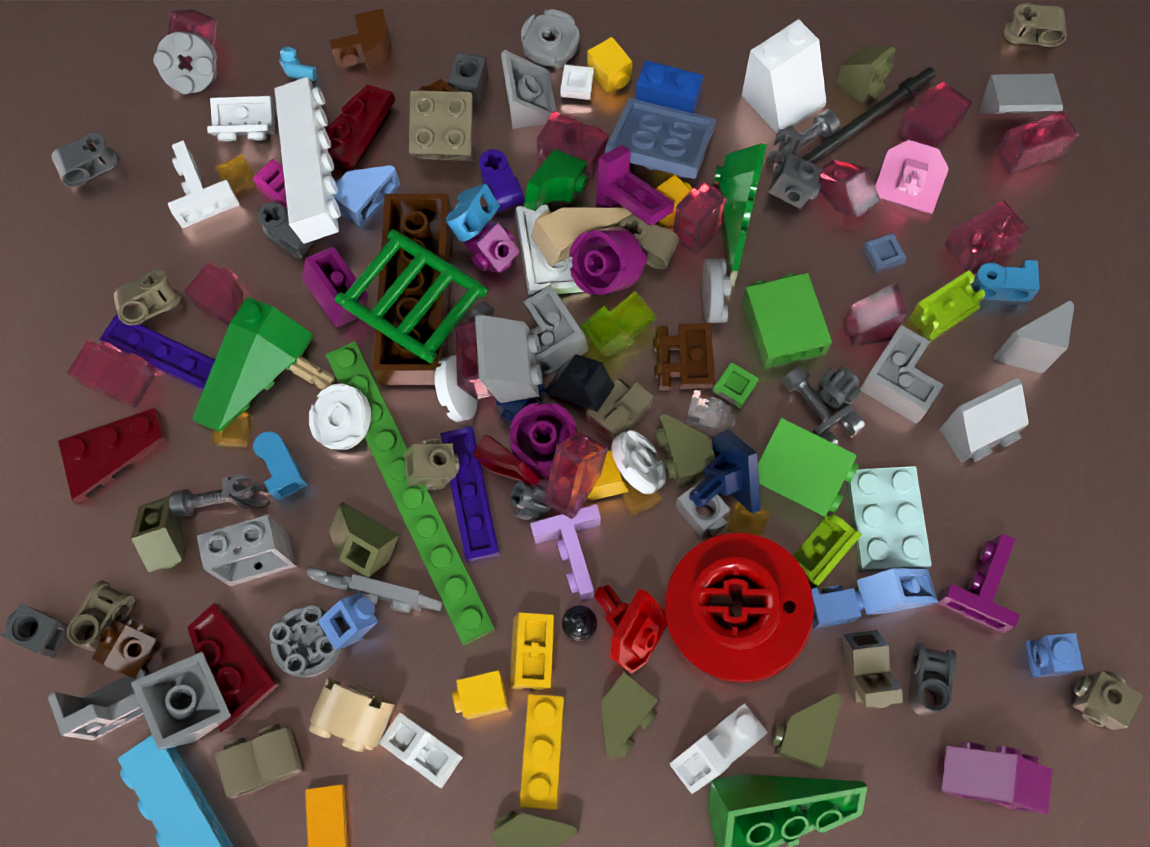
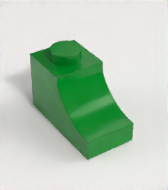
(556, 180)

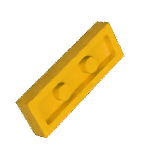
(542, 752)

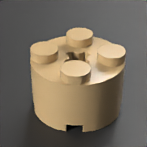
(351, 714)

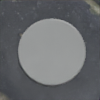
(714, 288)
(301, 644)

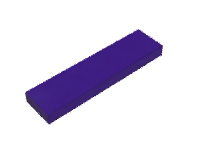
(160, 352)
(471, 498)

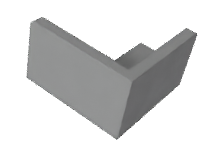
(556, 330)
(897, 381)
(98, 711)

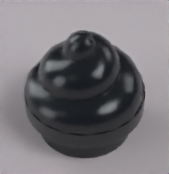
(579, 623)

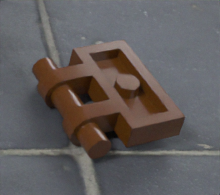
(695, 356)

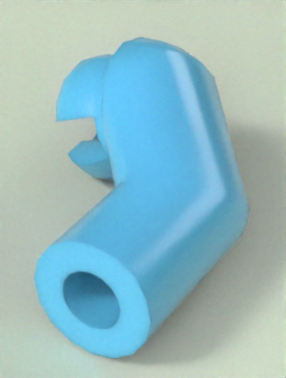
(293, 67)

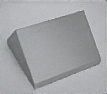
(527, 91)
(1021, 94)
(1040, 341)
(181, 702)

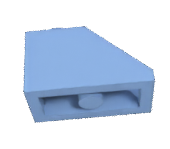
(364, 192)
(896, 590)

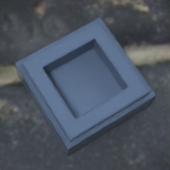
(884, 253)

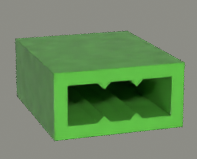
(786, 320)
(806, 468)

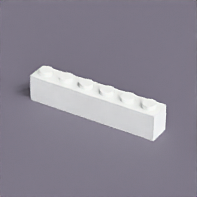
(306, 160)

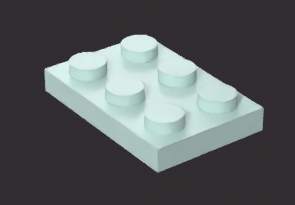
(890, 518)

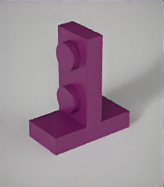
(621, 187)
(984, 586)

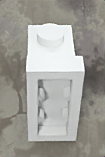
(200, 201)
(718, 749)

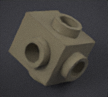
(431, 464)
(1106, 700)

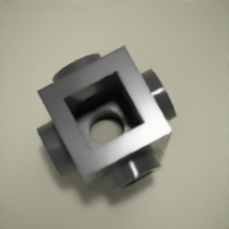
(796, 181)

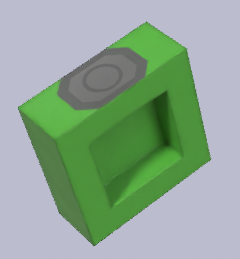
(736, 385)

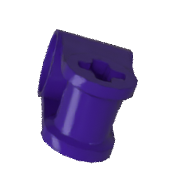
(500, 181)

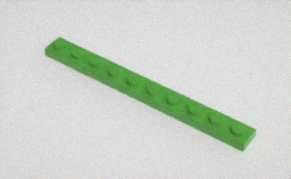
(414, 502)

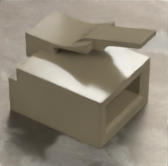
(621, 409)

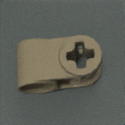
(1039, 25)
(655, 241)
(148, 297)
(98, 613)

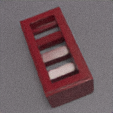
(502, 461)

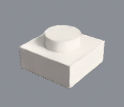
(577, 82)

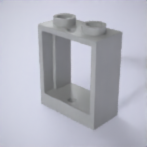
(236, 549)

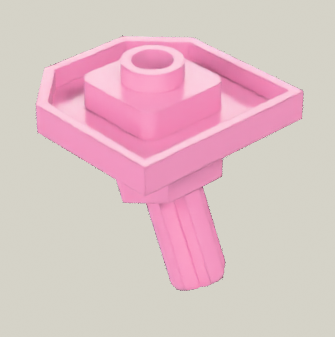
(912, 176)

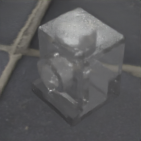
(709, 415)

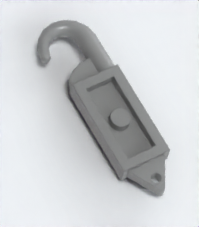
(401, 598)

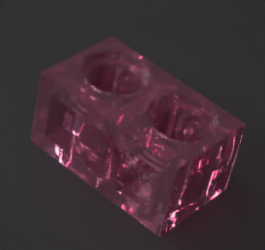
(984, 233)

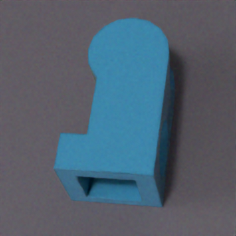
(469, 216)
(1008, 282)
(281, 464)

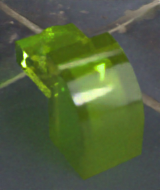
(615, 330)

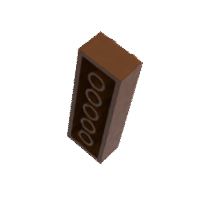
(423, 221)

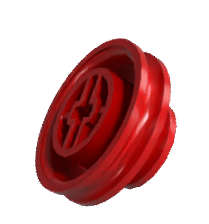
(746, 650)

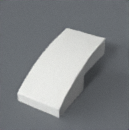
(420, 750)

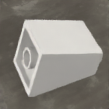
(785, 77)

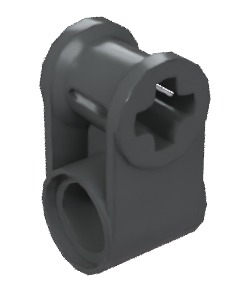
(81, 160)
(277, 229)
(933, 672)

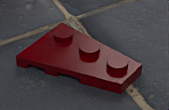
(358, 124)
(103, 451)
(233, 662)

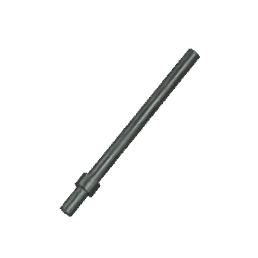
(905, 90)

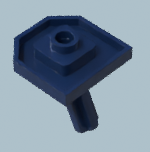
(731, 472)

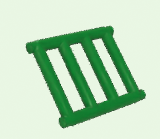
(401, 333)

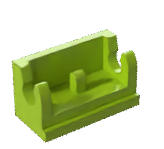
(947, 306)
(825, 548)

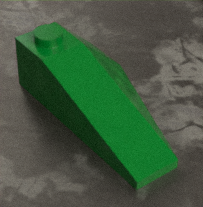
(738, 185)
(252, 355)
(779, 809)

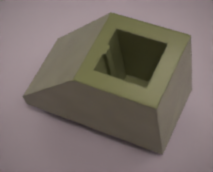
(865, 72)
(686, 450)
(361, 540)
(622, 712)

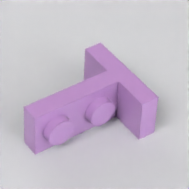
(569, 544)

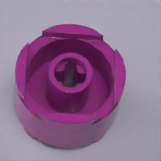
(606, 260)
(539, 422)

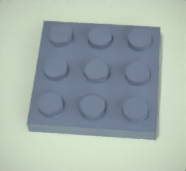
(663, 137)

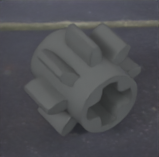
(839, 387)
(529, 500)

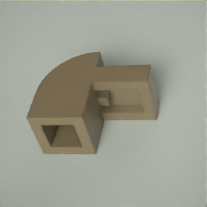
(869, 670)

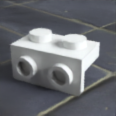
(242, 117)

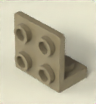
(441, 126)

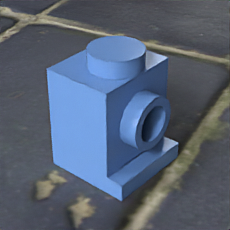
(836, 606)
(357, 616)
(1054, 655)

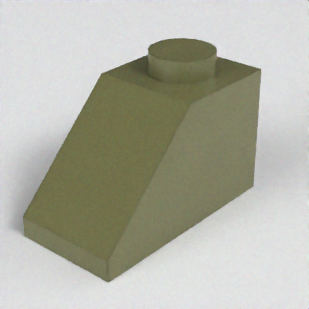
(158, 536)
(808, 733)
(530, 831)

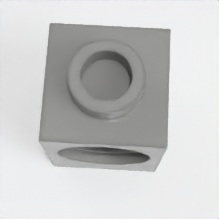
(701, 524)

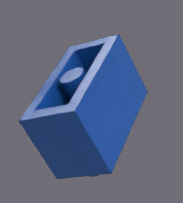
(669, 86)

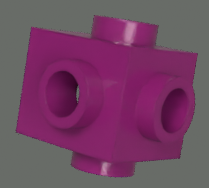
(493, 248)

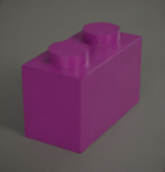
(327, 276)

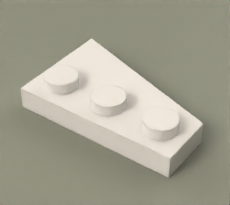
(536, 267)

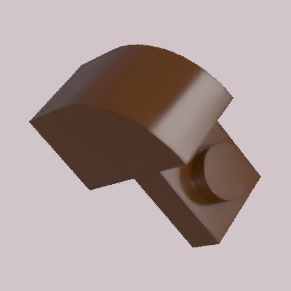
(369, 45)

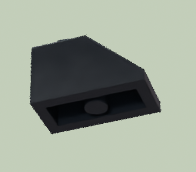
(581, 383)

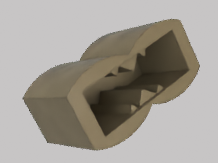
(258, 762)

